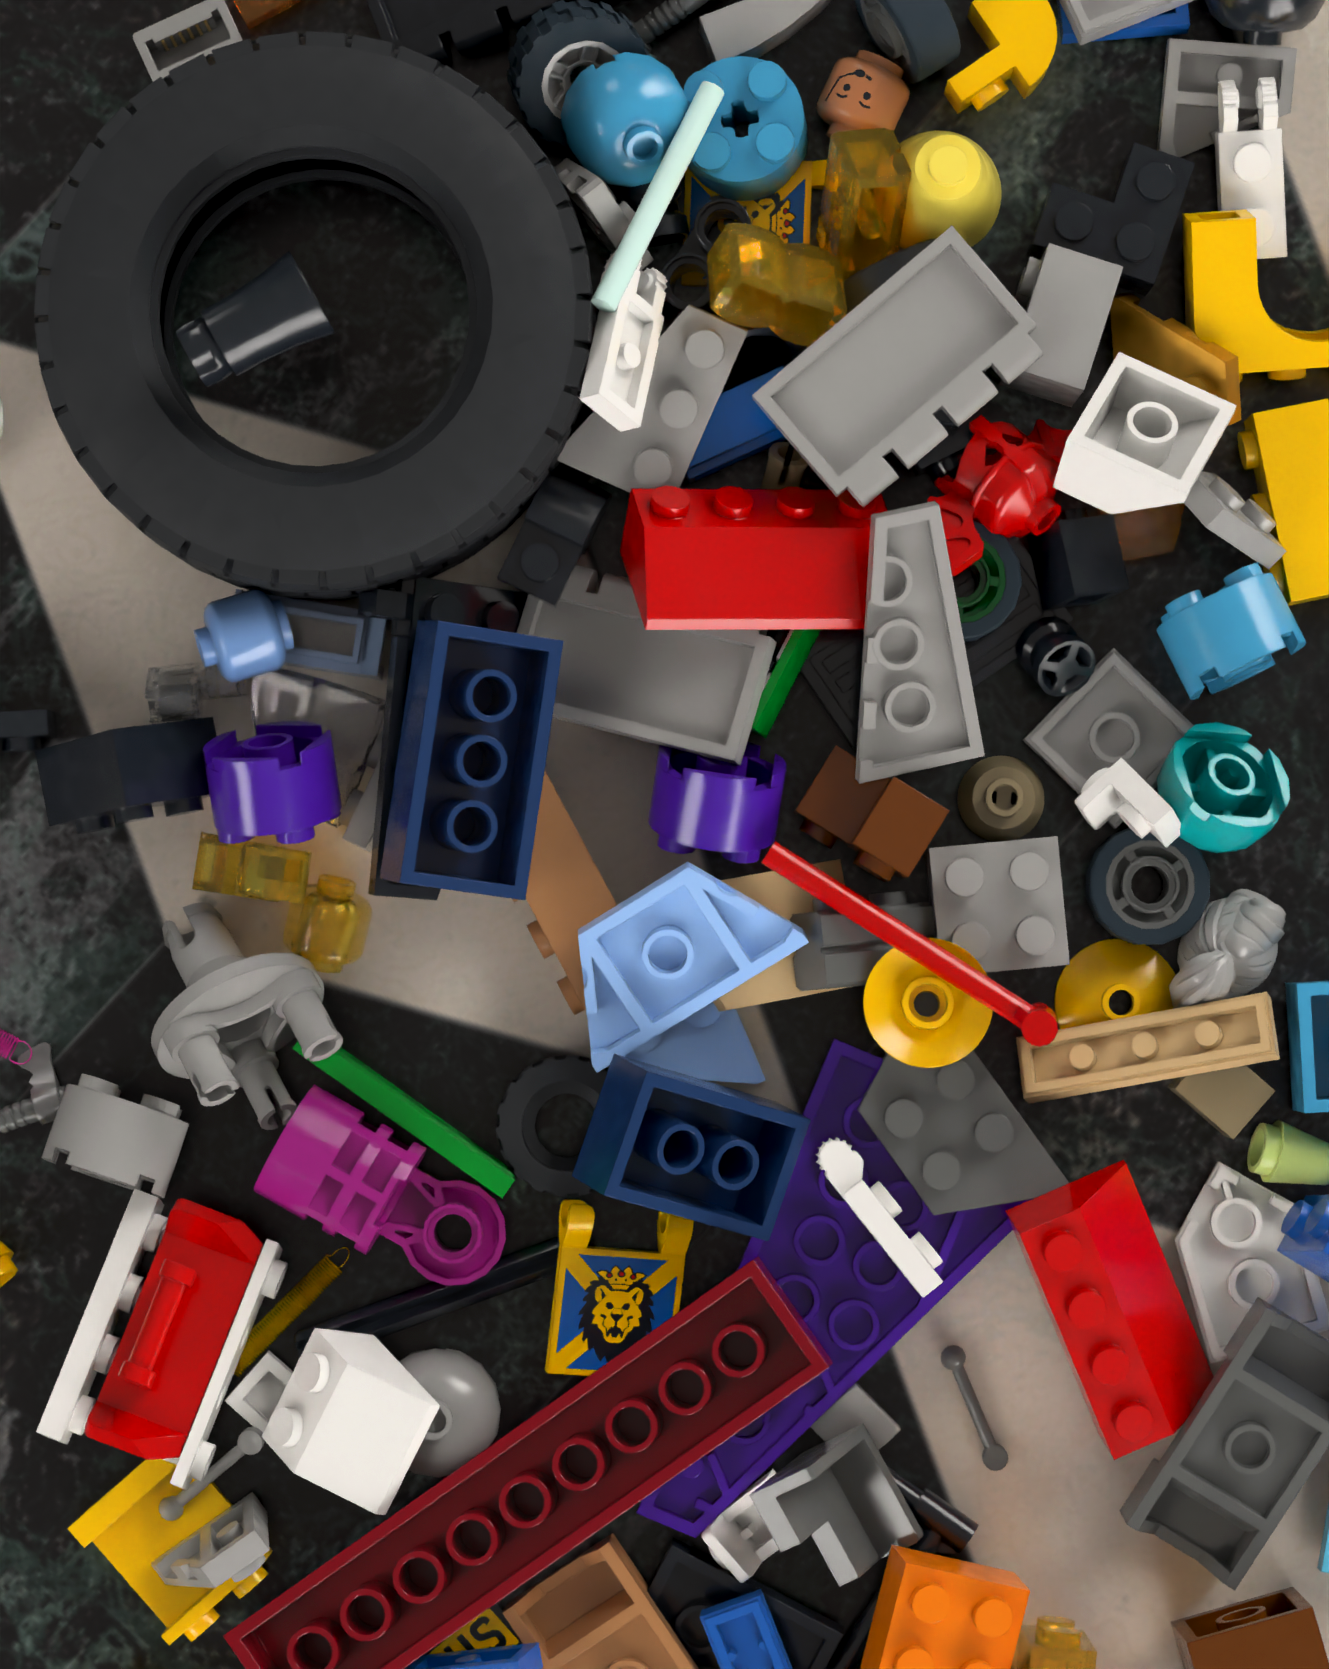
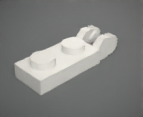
(1252, 165)
(625, 351)
(877, 1212)

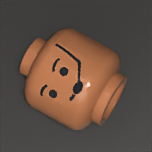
(863, 94)

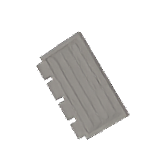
(897, 363)
(650, 685)

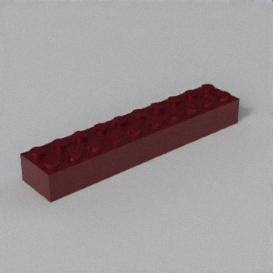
(544, 1485)

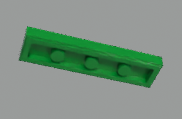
(417, 1120)

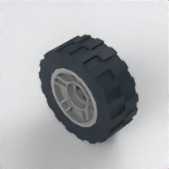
(554, 46)

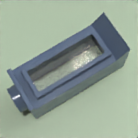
(334, 638)

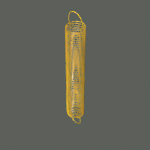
(292, 1311)

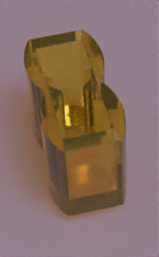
(775, 284)

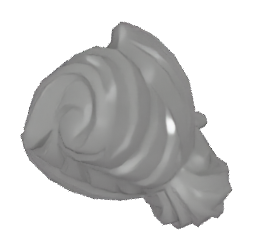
(1228, 949)

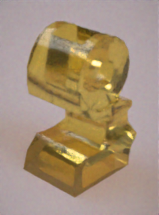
(251, 870)

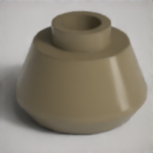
(1001, 819)

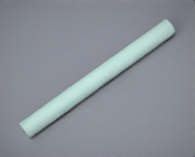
(657, 197)

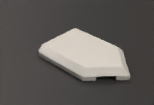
(1233, 1258)

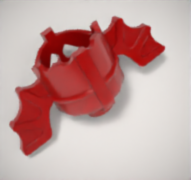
(1005, 491)

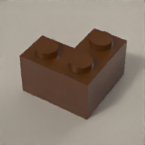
(878, 818)

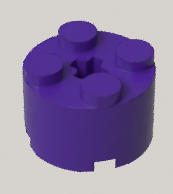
(272, 782)
(716, 803)

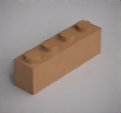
(563, 891)

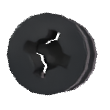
(1055, 670)

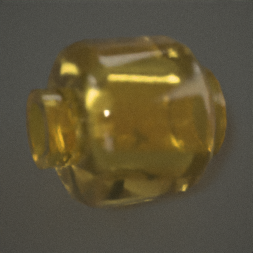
(329, 925)

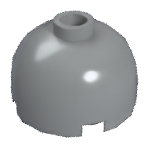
(467, 1409)

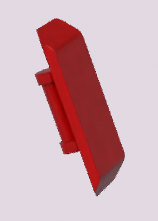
(175, 1333)

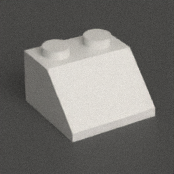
(1141, 439)
(351, 1418)

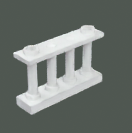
(118, 1292)

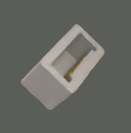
(186, 36)

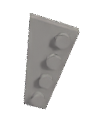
(915, 665)

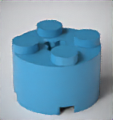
(777, 131)
(1228, 632)

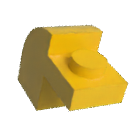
(1020, 47)

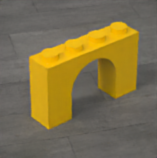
(1226, 302)

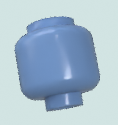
(244, 635)

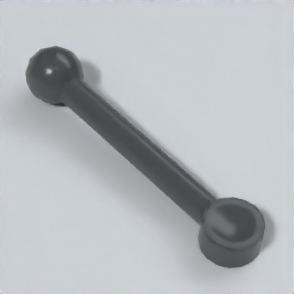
(993, 1455)

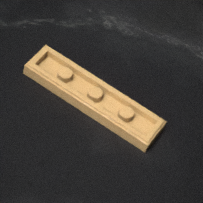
(1150, 1048)

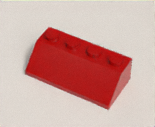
(748, 558)
(1114, 1307)

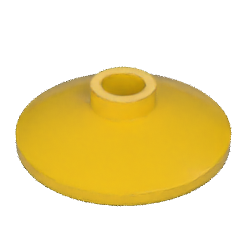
(1107, 967)
(904, 1032)

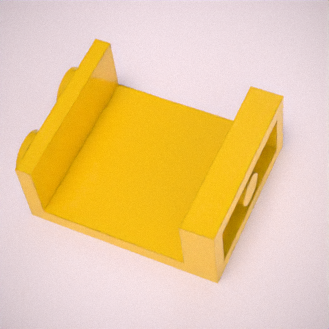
(133, 1534)

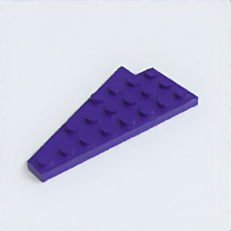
(837, 1283)

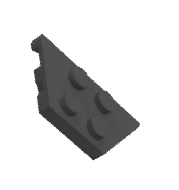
(956, 1133)

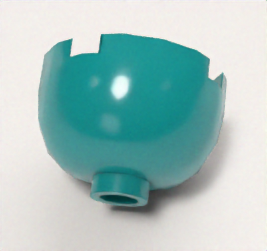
(1222, 787)

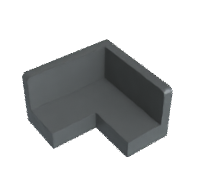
(842, 1500)

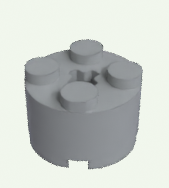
(116, 1136)

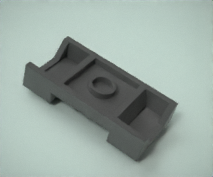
(1241, 1447)

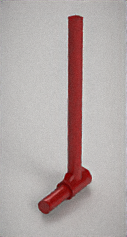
(1035, 1020)

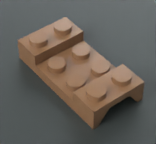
(596, 1616)

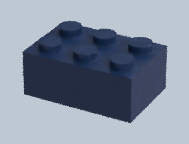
(690, 1148)

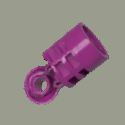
(371, 1186)

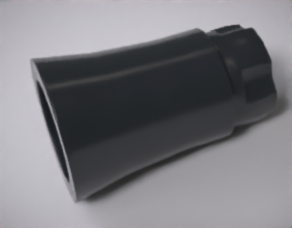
(255, 323)

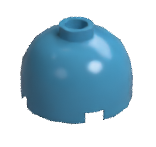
(623, 117)

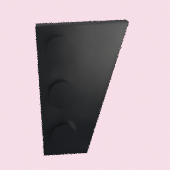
(694, 1581)

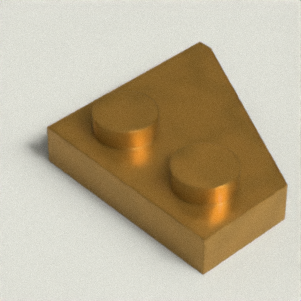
(1174, 350)

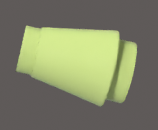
(1288, 1155)

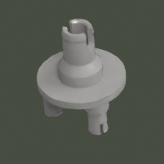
(238, 1016)

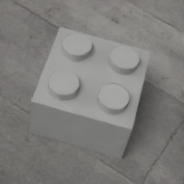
(1070, 303)
(1000, 902)

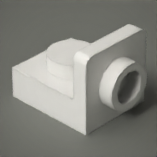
(1132, 798)

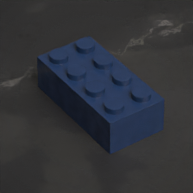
(471, 759)

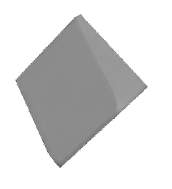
(853, 1410)

